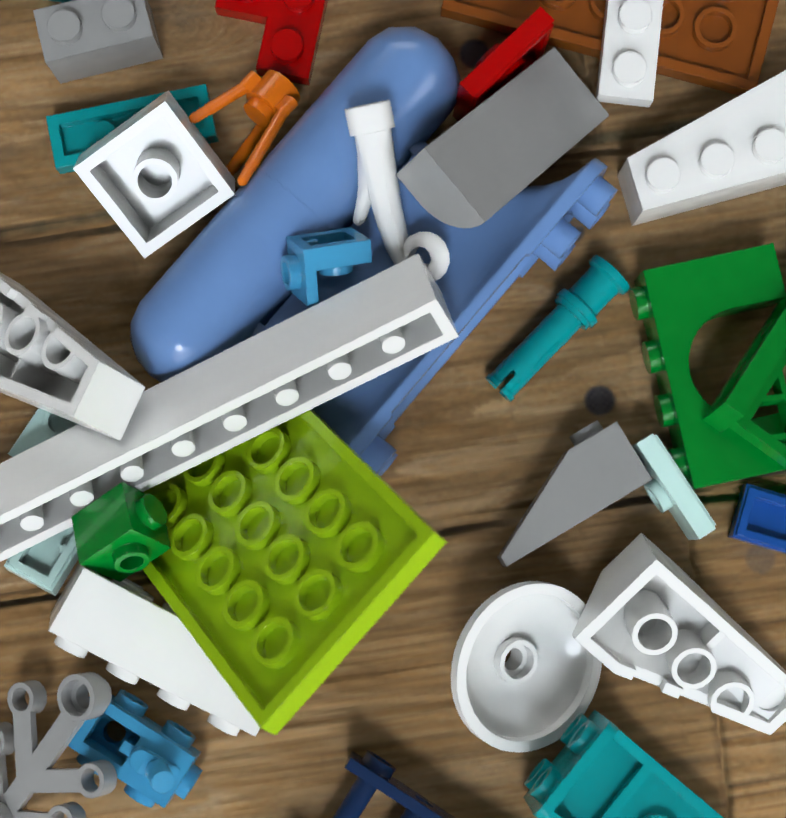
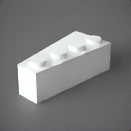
(712, 158)
(58, 367)
(144, 643)

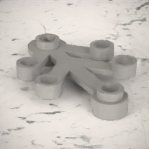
(36, 761)

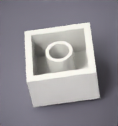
(155, 174)

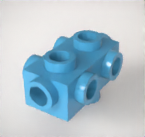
(149, 759)

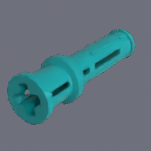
(574, 310)

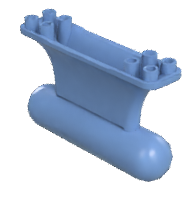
(231, 272)

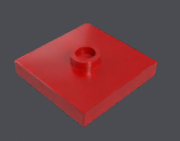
(504, 62)

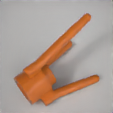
(268, 105)

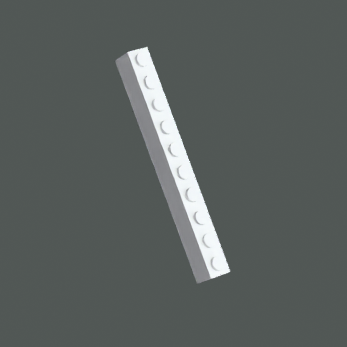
(228, 400)

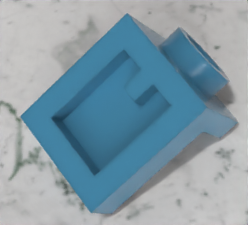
(325, 251)

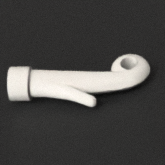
(380, 187)

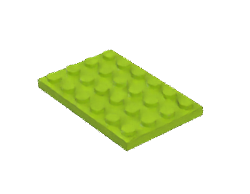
(285, 560)

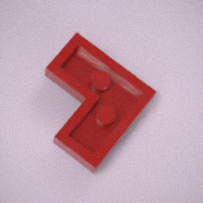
(289, 33)

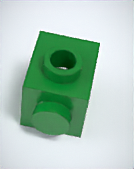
(121, 532)

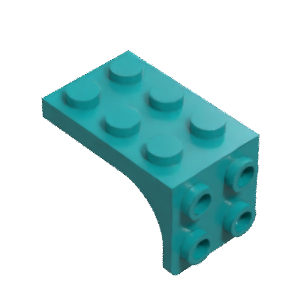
(607, 777)

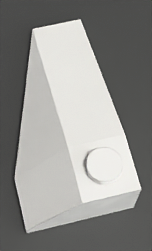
(666, 630)

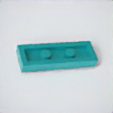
(80, 129)

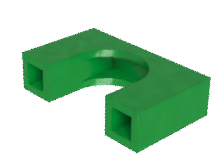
(674, 307)

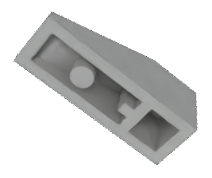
(583, 482)

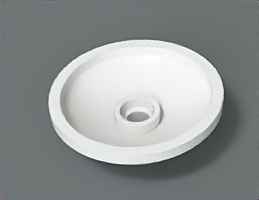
(544, 681)

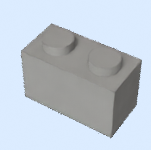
(96, 36)

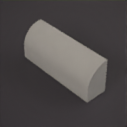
(503, 144)

